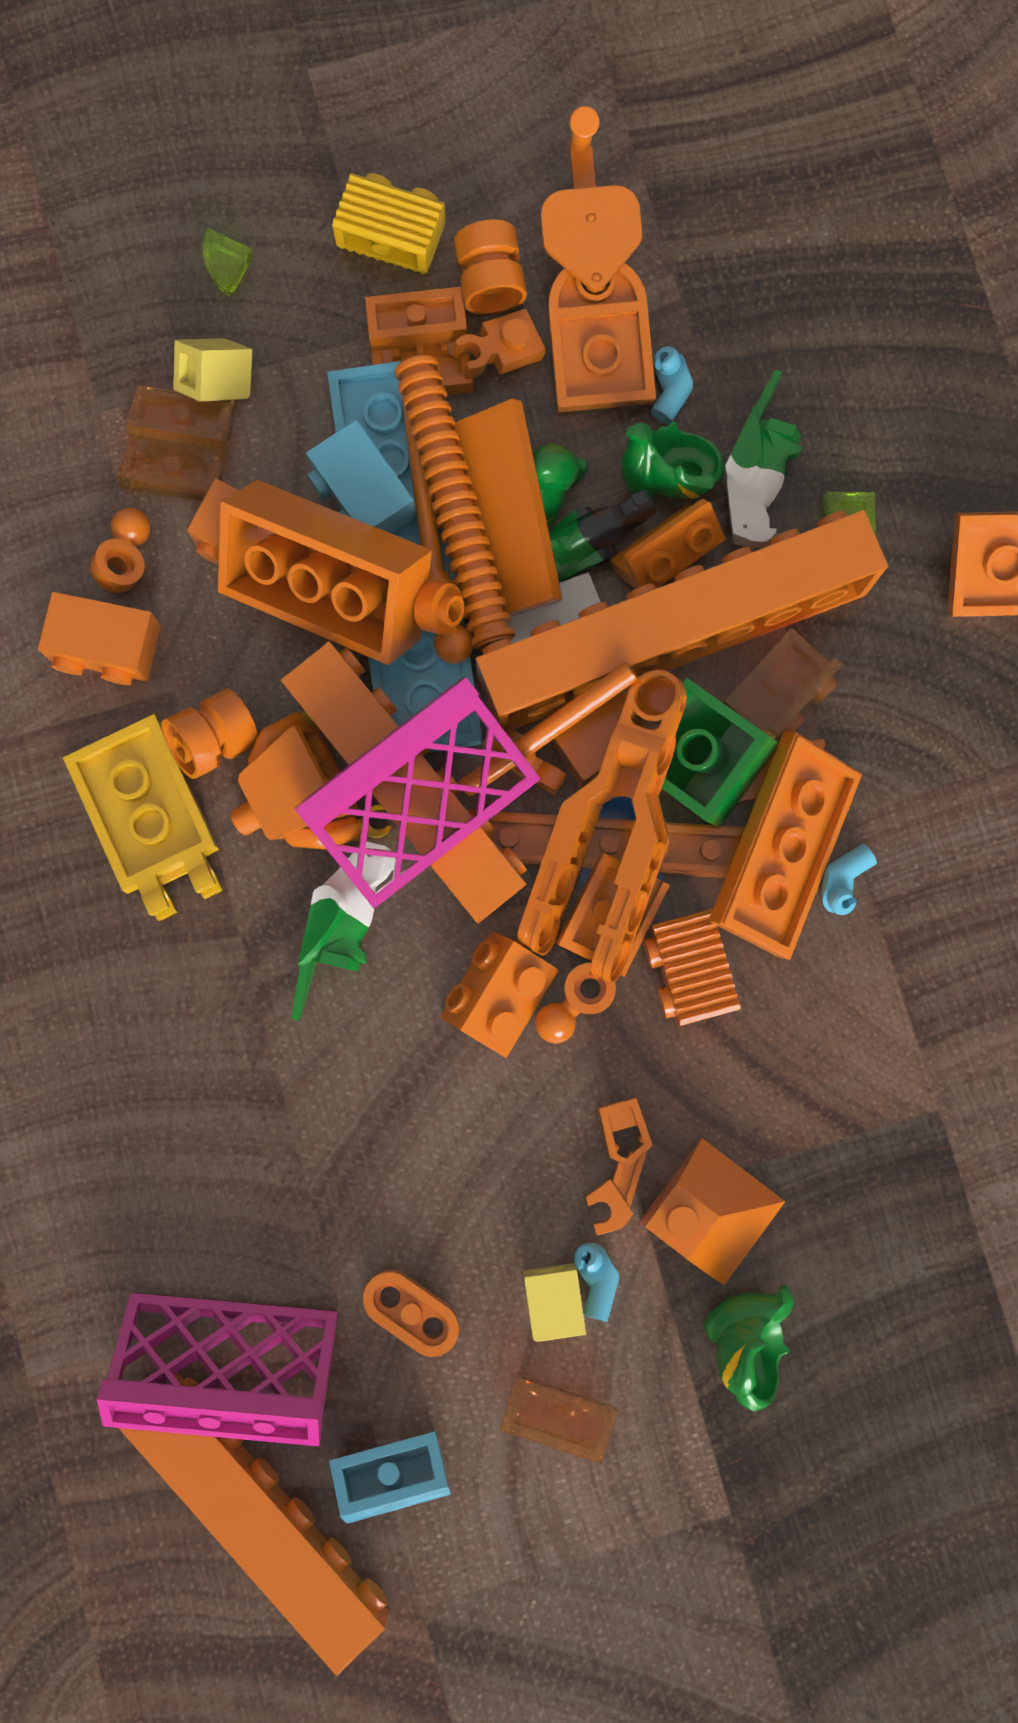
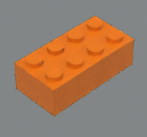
(321, 570)

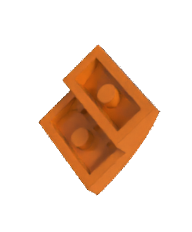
(420, 325)

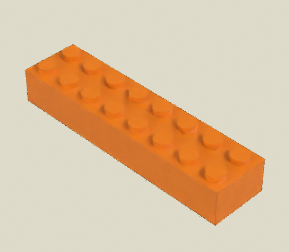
(683, 619)

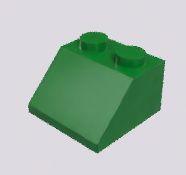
(714, 756)

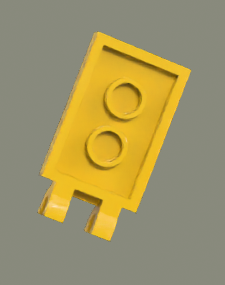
(144, 814)

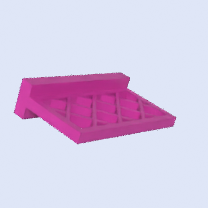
(391, 754)
(218, 1411)

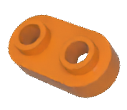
(408, 1316)

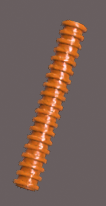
(453, 499)

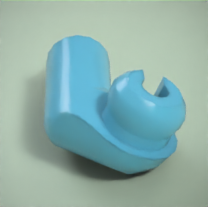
(674, 381)
(839, 879)
(600, 1277)

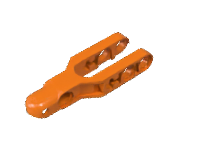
(633, 769)

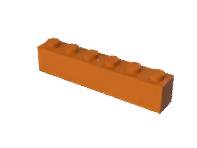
(356, 720)
(270, 1539)

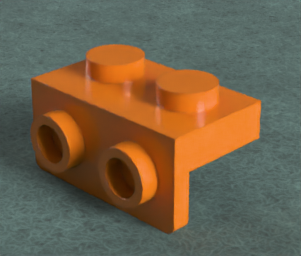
(670, 546)
(498, 993)

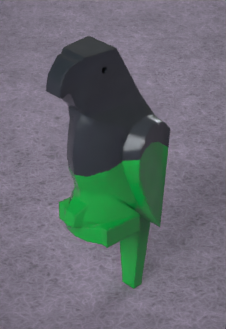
(591, 536)

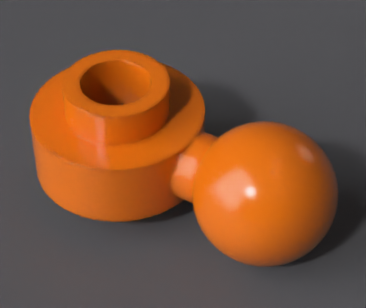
(129, 529)
(439, 611)
(557, 1020)

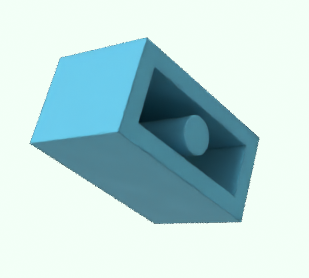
(359, 480)
(389, 1477)

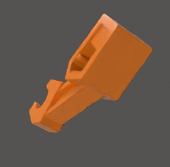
(621, 1190)

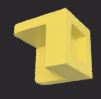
(212, 369)
(554, 1302)

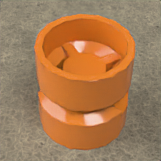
(490, 266)
(215, 730)

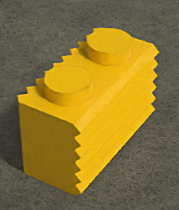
(389, 222)

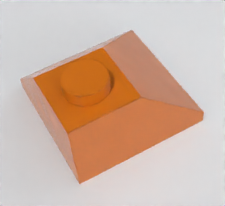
(712, 1211)

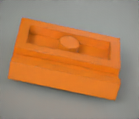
(593, 908)

